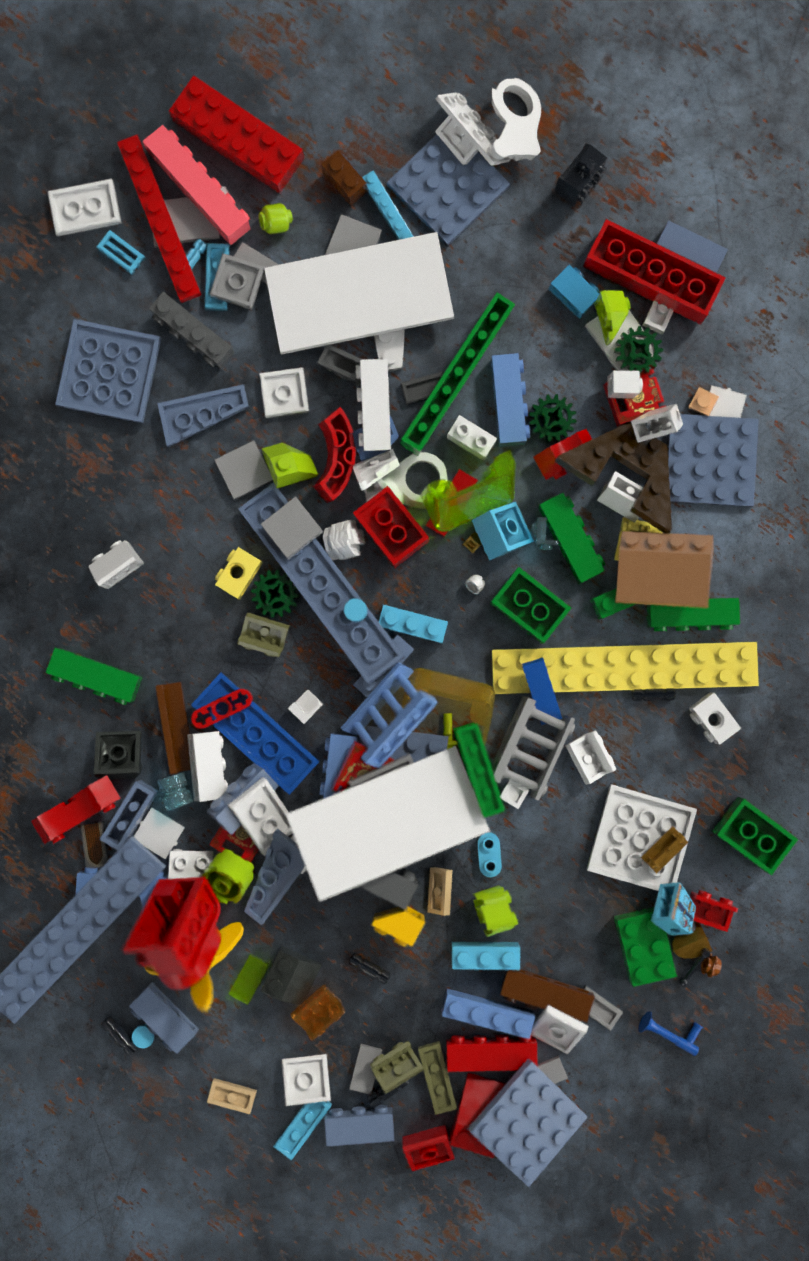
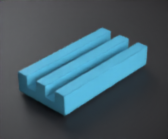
(135, 263)

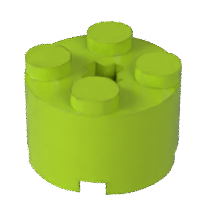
(229, 876)
(494, 910)

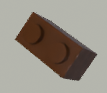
(344, 178)

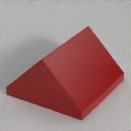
(428, 1148)

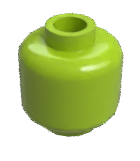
(275, 218)

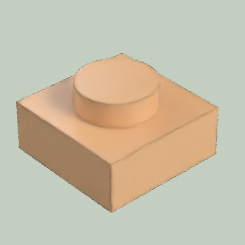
(703, 402)

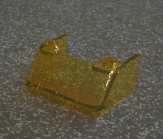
(478, 694)

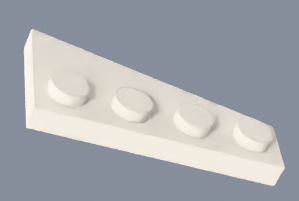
(391, 347)

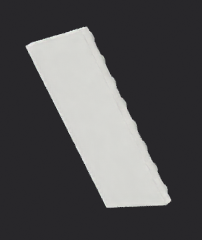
(359, 293)
(387, 823)

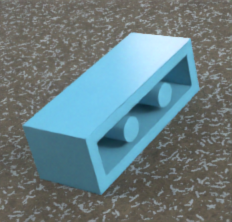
(413, 624)
(485, 955)

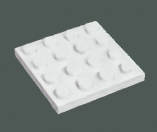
(629, 828)

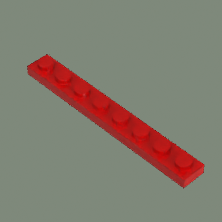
(159, 218)

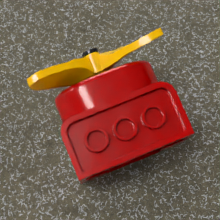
(181, 938)

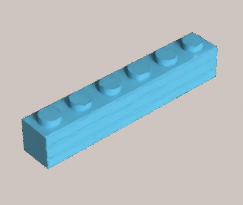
(386, 206)

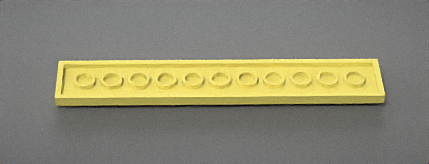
(631, 667)

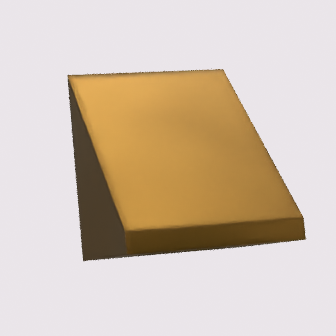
(472, 542)

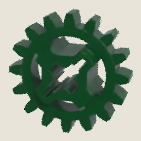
(633, 344)
(559, 422)
(270, 603)

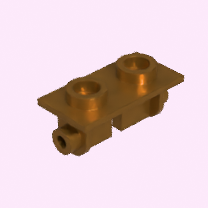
(664, 849)

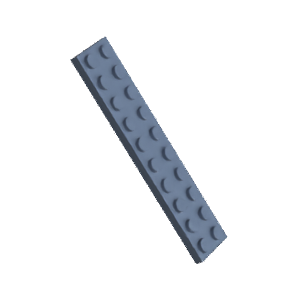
(326, 593)
(76, 927)

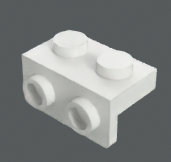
(590, 757)

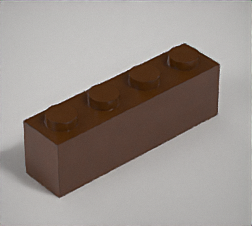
(543, 991)

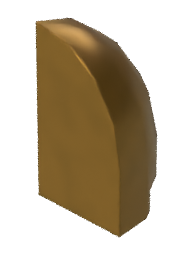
(690, 945)

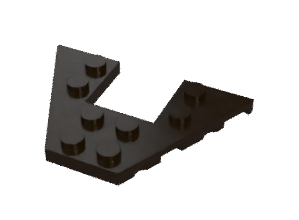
(645, 458)

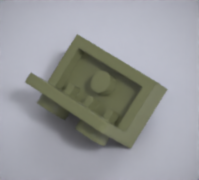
(263, 635)
(396, 1066)

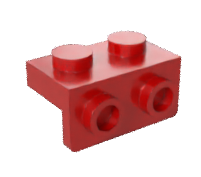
(712, 911)

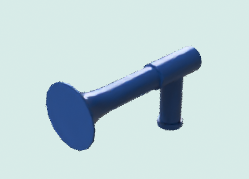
(687, 1045)

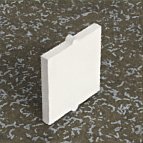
(729, 403)
(159, 833)

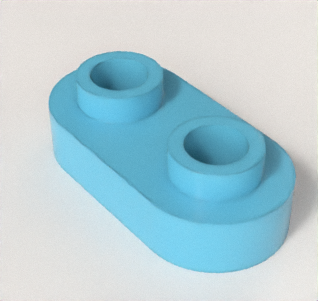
(490, 854)

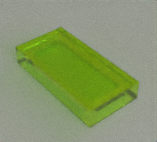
(249, 979)

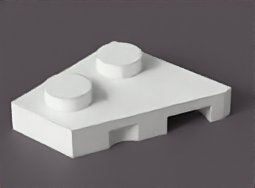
(375, 468)

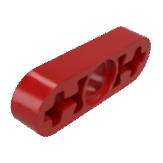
(204, 710)

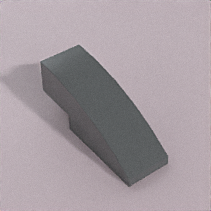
(340, 363)

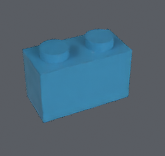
(574, 291)

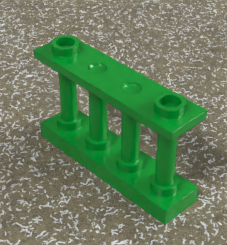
(479, 769)

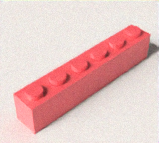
(196, 184)

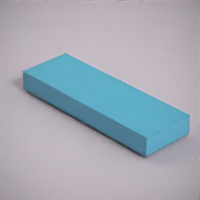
(213, 258)
(301, 1128)

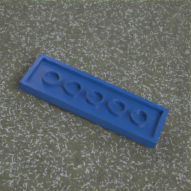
(258, 736)

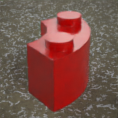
(546, 458)

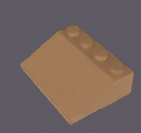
(665, 569)

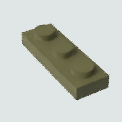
(437, 1078)

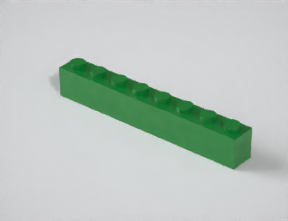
(457, 374)

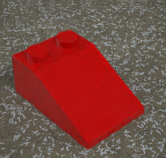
(391, 526)
(475, 1097)

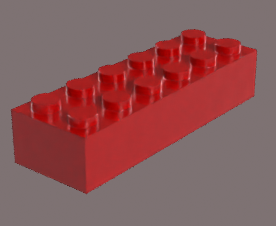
(236, 134)
(654, 272)

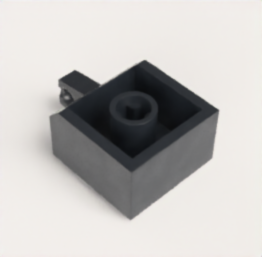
(581, 175)

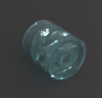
(175, 791)

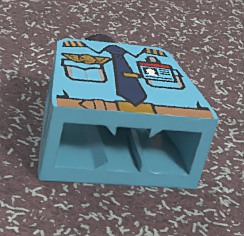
(674, 910)

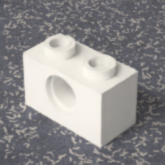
(471, 438)
(725, 725)

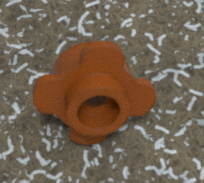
(711, 966)

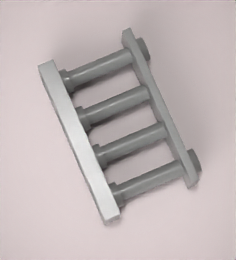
(518, 730)

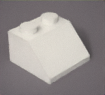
(115, 564)

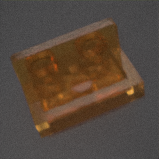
(318, 1012)

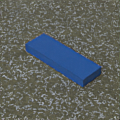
(541, 688)

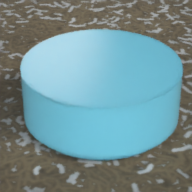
(355, 610)
(142, 1036)

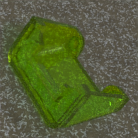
(452, 508)

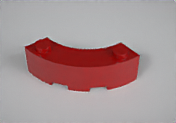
(340, 457)
(83, 805)

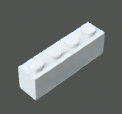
(375, 405)

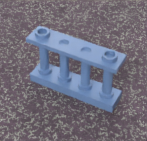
(401, 726)

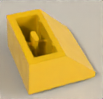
(399, 923)

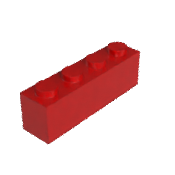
(489, 1053)

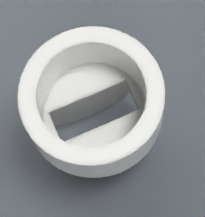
(475, 584)

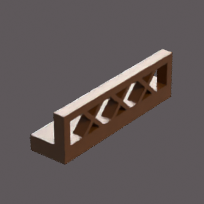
(174, 725)

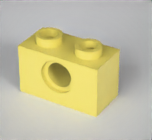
(250, 567)

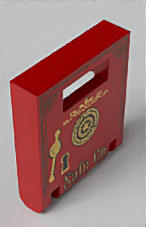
(642, 403)
(353, 767)
(238, 838)

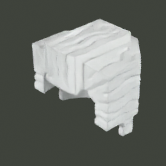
(343, 540)

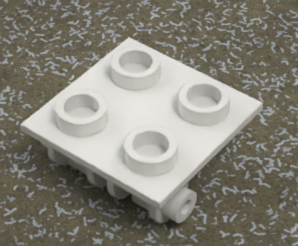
(188, 863)

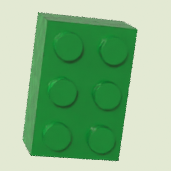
(530, 605)
(754, 835)
(644, 948)

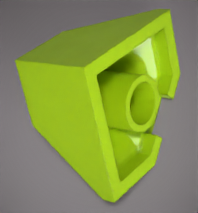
(611, 310)
(288, 464)

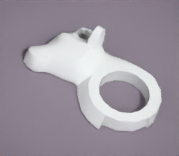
(519, 134)
(397, 481)

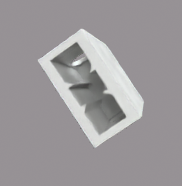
(661, 420)

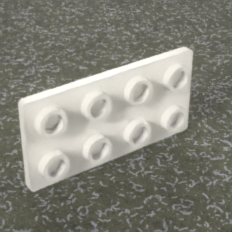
(464, 130)

